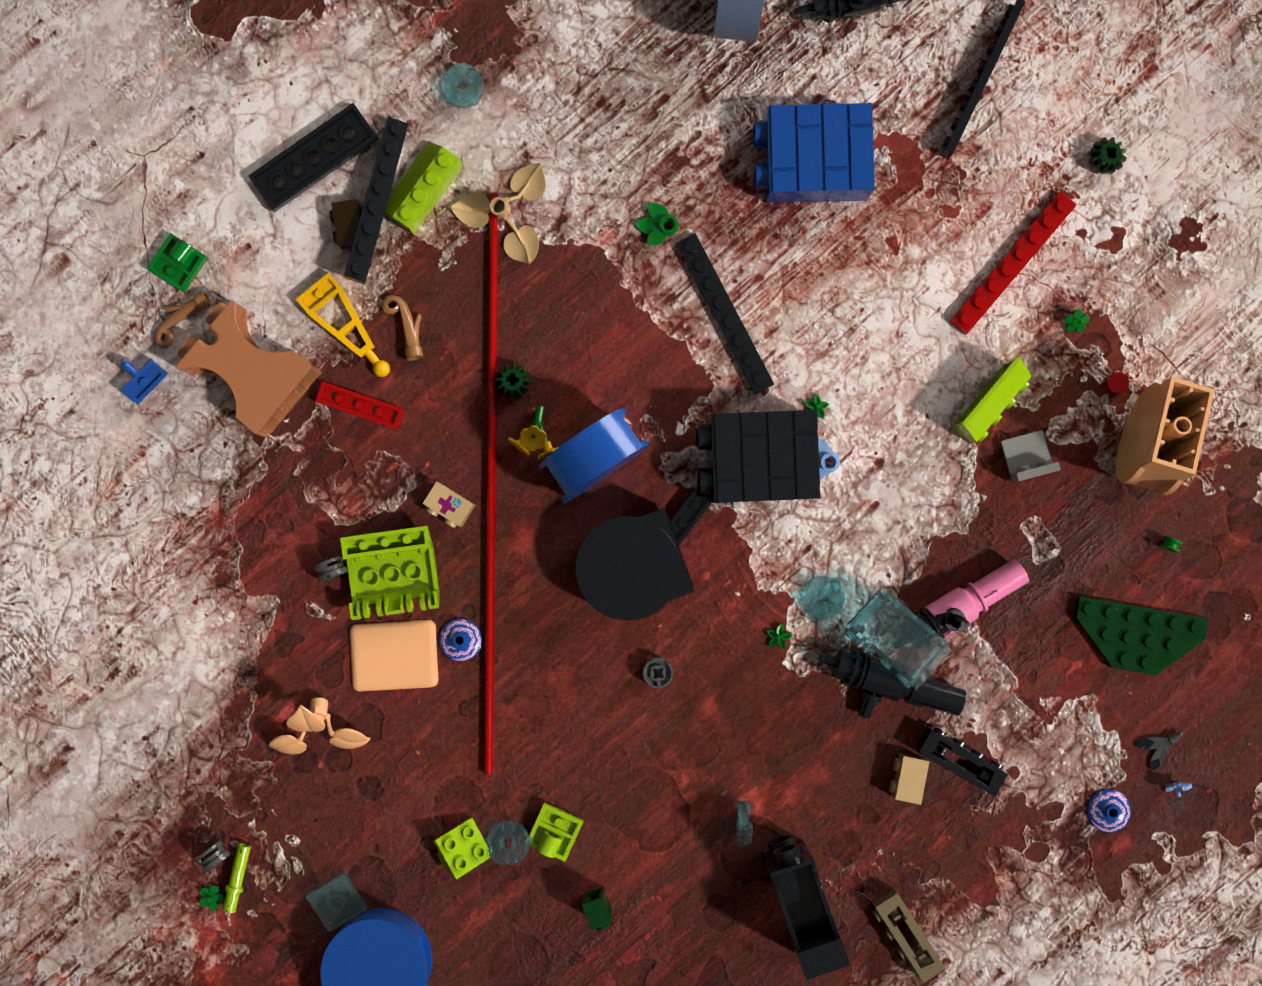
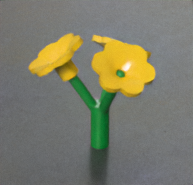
(534, 437)

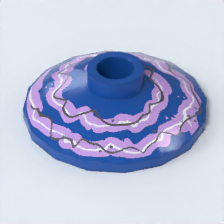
(468, 631)
(1099, 809)

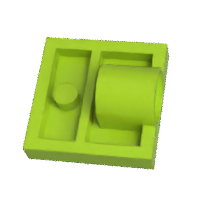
(555, 832)
(462, 848)

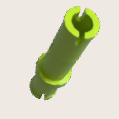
(234, 886)

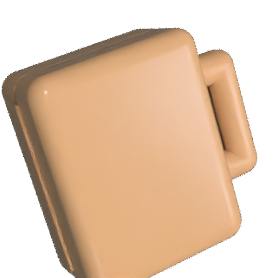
(393, 655)

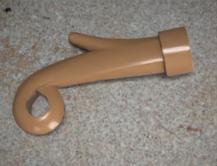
(181, 312)
(411, 329)

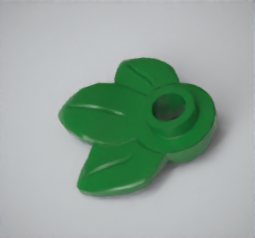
(654, 224)

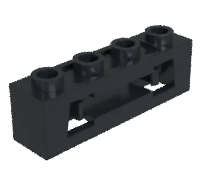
(992, 779)

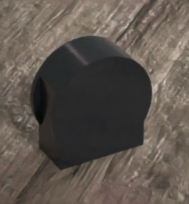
(632, 566)

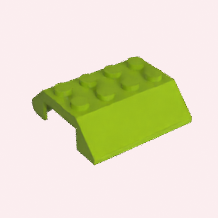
(391, 571)

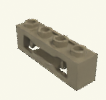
(927, 966)

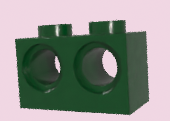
(597, 909)

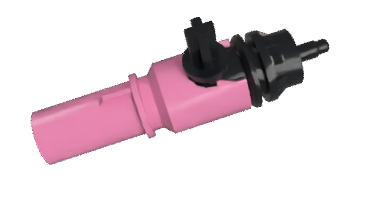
(962, 606)

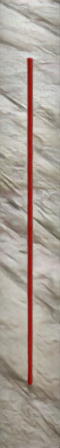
(490, 504)

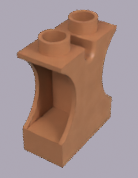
(262, 381)

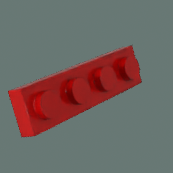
(360, 405)

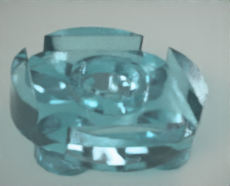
(471, 95)
(828, 608)
(743, 824)
(520, 843)

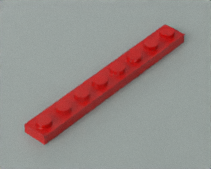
(1012, 263)

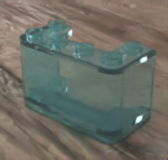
(898, 638)

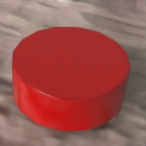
(1117, 383)

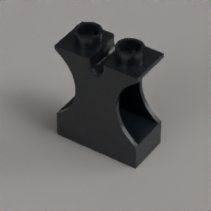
(804, 907)

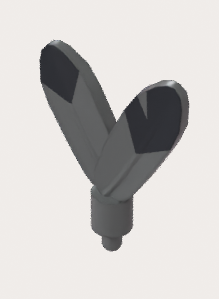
(1161, 745)

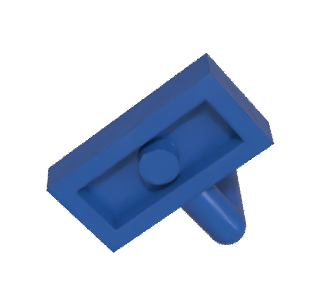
(142, 380)

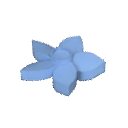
(1178, 787)

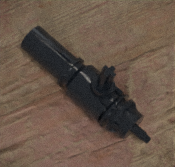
(841, 9)
(879, 682)

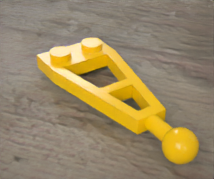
(321, 294)

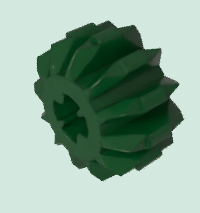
(1115, 153)
(519, 376)

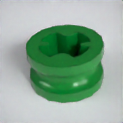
(1170, 544)

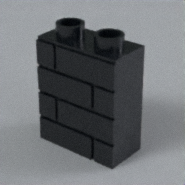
(759, 456)

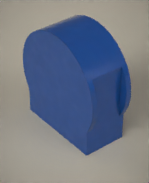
(593, 454)
(378, 950)

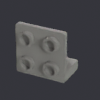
(1028, 456)

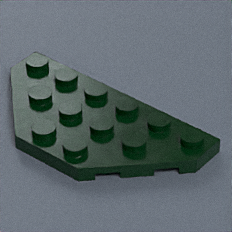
(1139, 636)

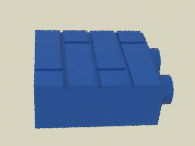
(815, 153)

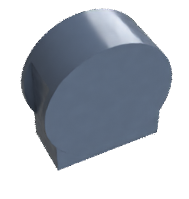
(738, 19)

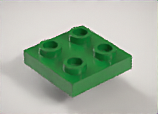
(177, 262)

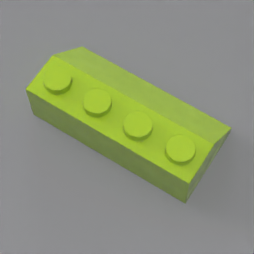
(422, 186)
(993, 399)

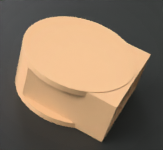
(1164, 435)

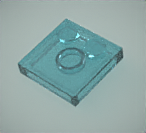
(336, 901)

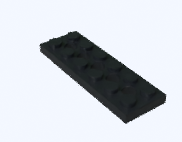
(313, 143)

